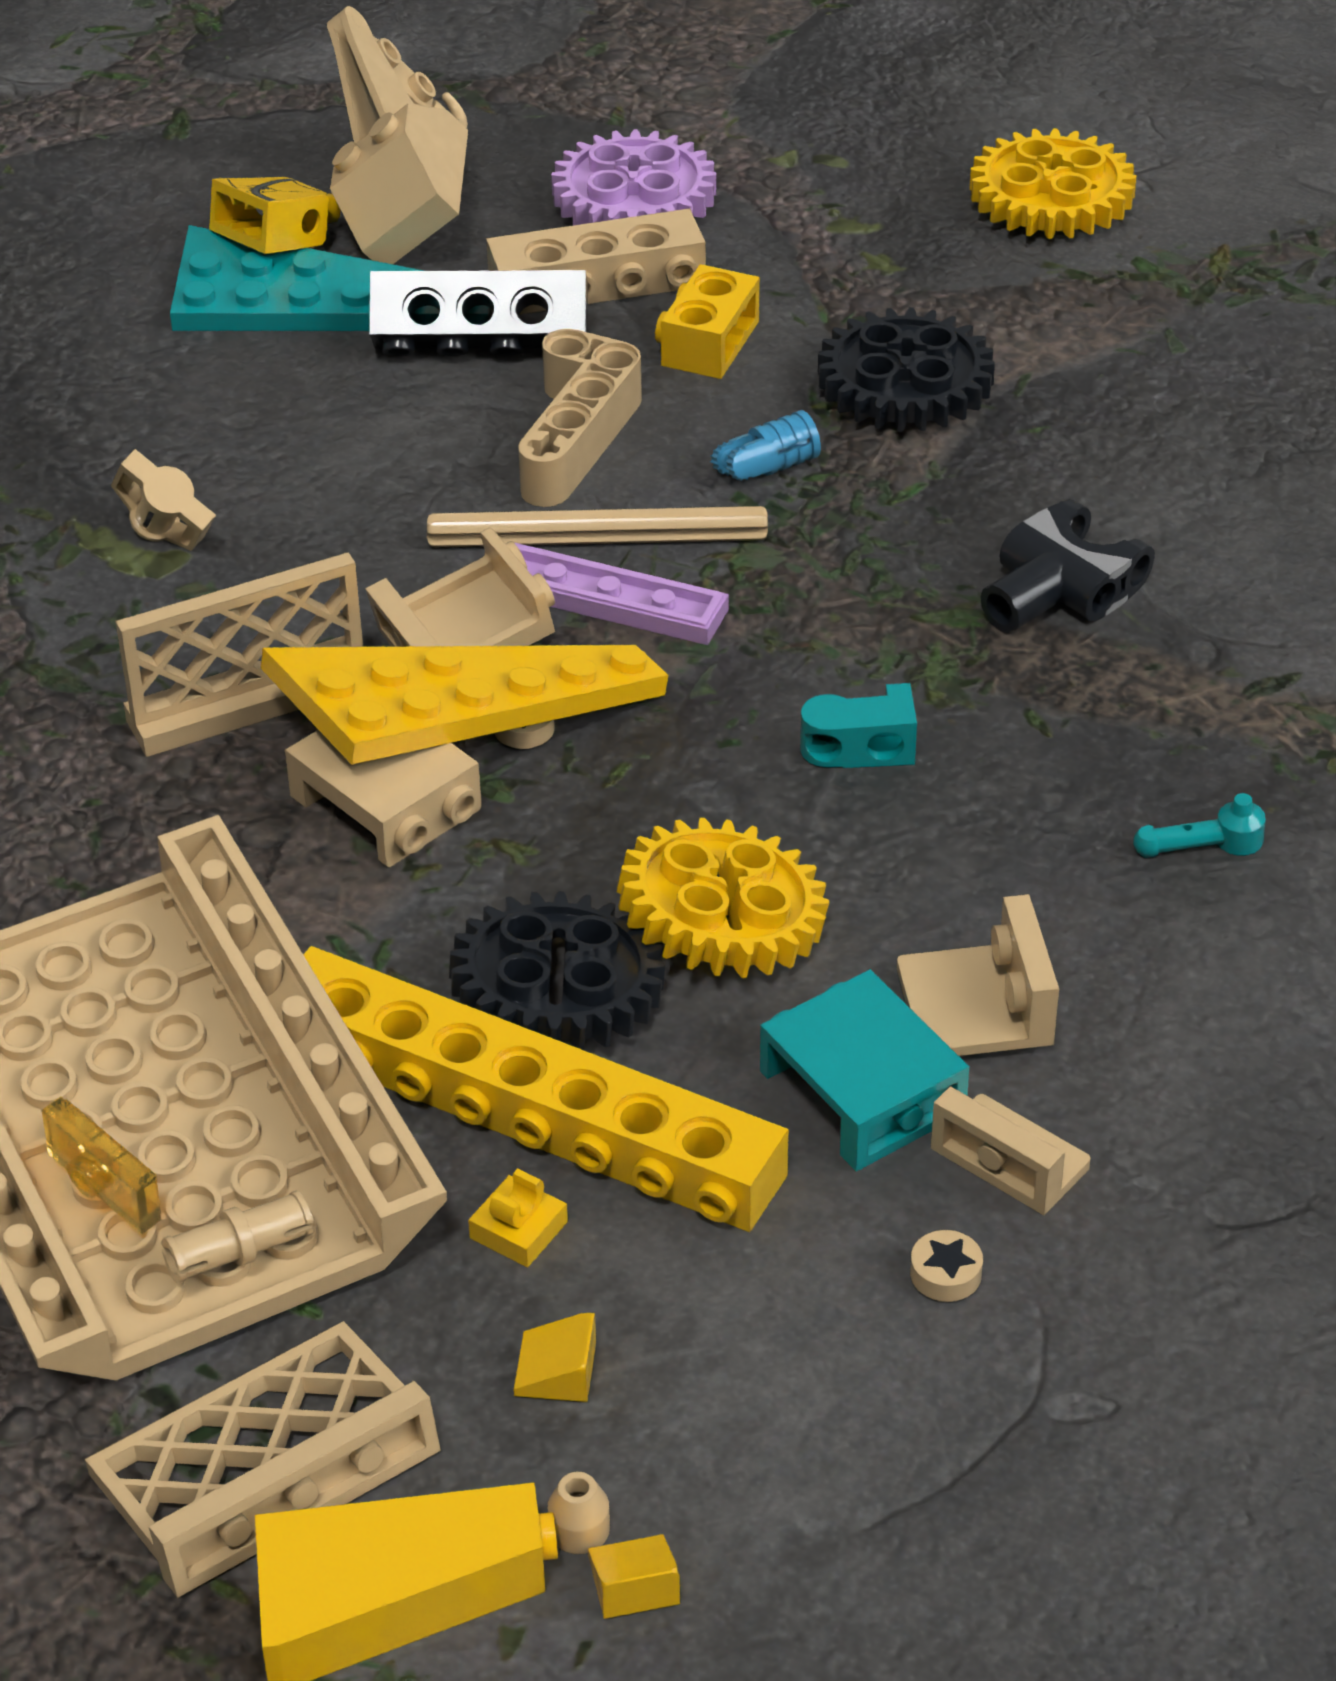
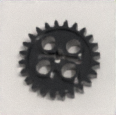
(906, 369)
(607, 969)

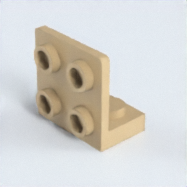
(991, 993)

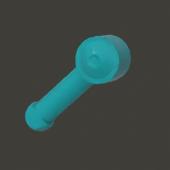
(1236, 831)

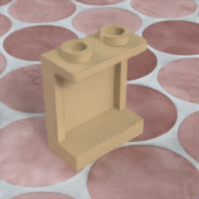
(477, 605)
(396, 797)

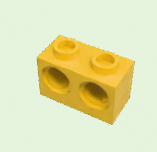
(708, 321)

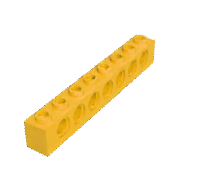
(559, 1096)

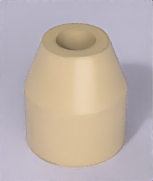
(579, 1513)

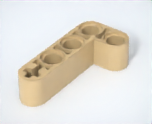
(594, 396)

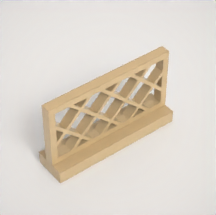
(244, 693)
(327, 1469)

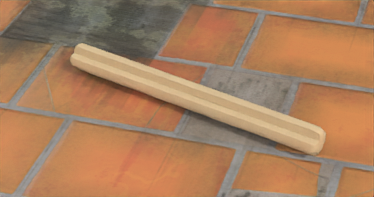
(600, 526)

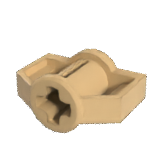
(167, 495)

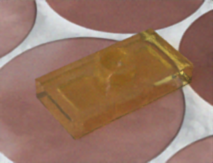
(101, 1165)

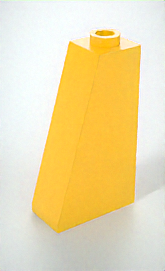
(391, 1572)

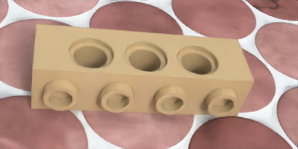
(619, 255)

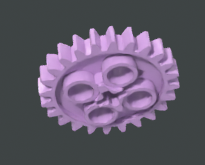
(632, 178)

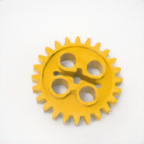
(1052, 183)
(679, 899)

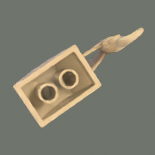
(407, 150)

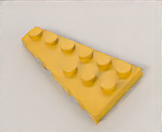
(428, 696)

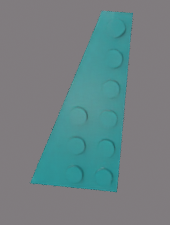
(294, 290)

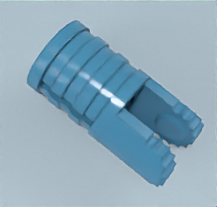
(769, 447)

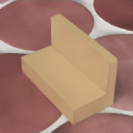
(1006, 1149)

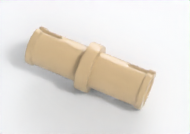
(237, 1236)

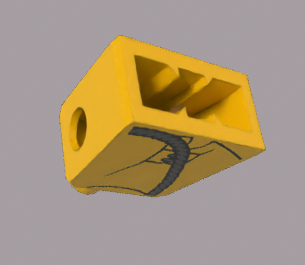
(291, 219)

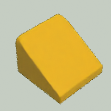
(557, 1359)
(635, 1576)

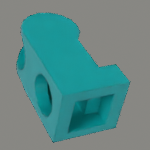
(860, 730)

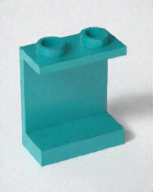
(866, 1062)

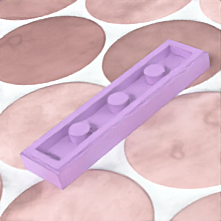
(629, 596)

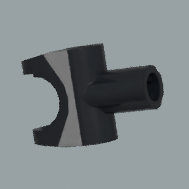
(1056, 565)

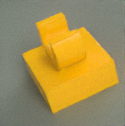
(518, 1218)

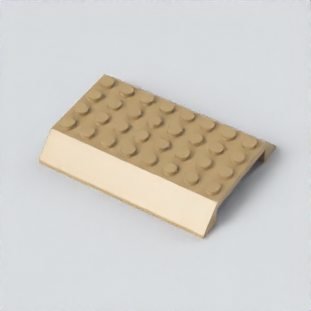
(222, 1069)

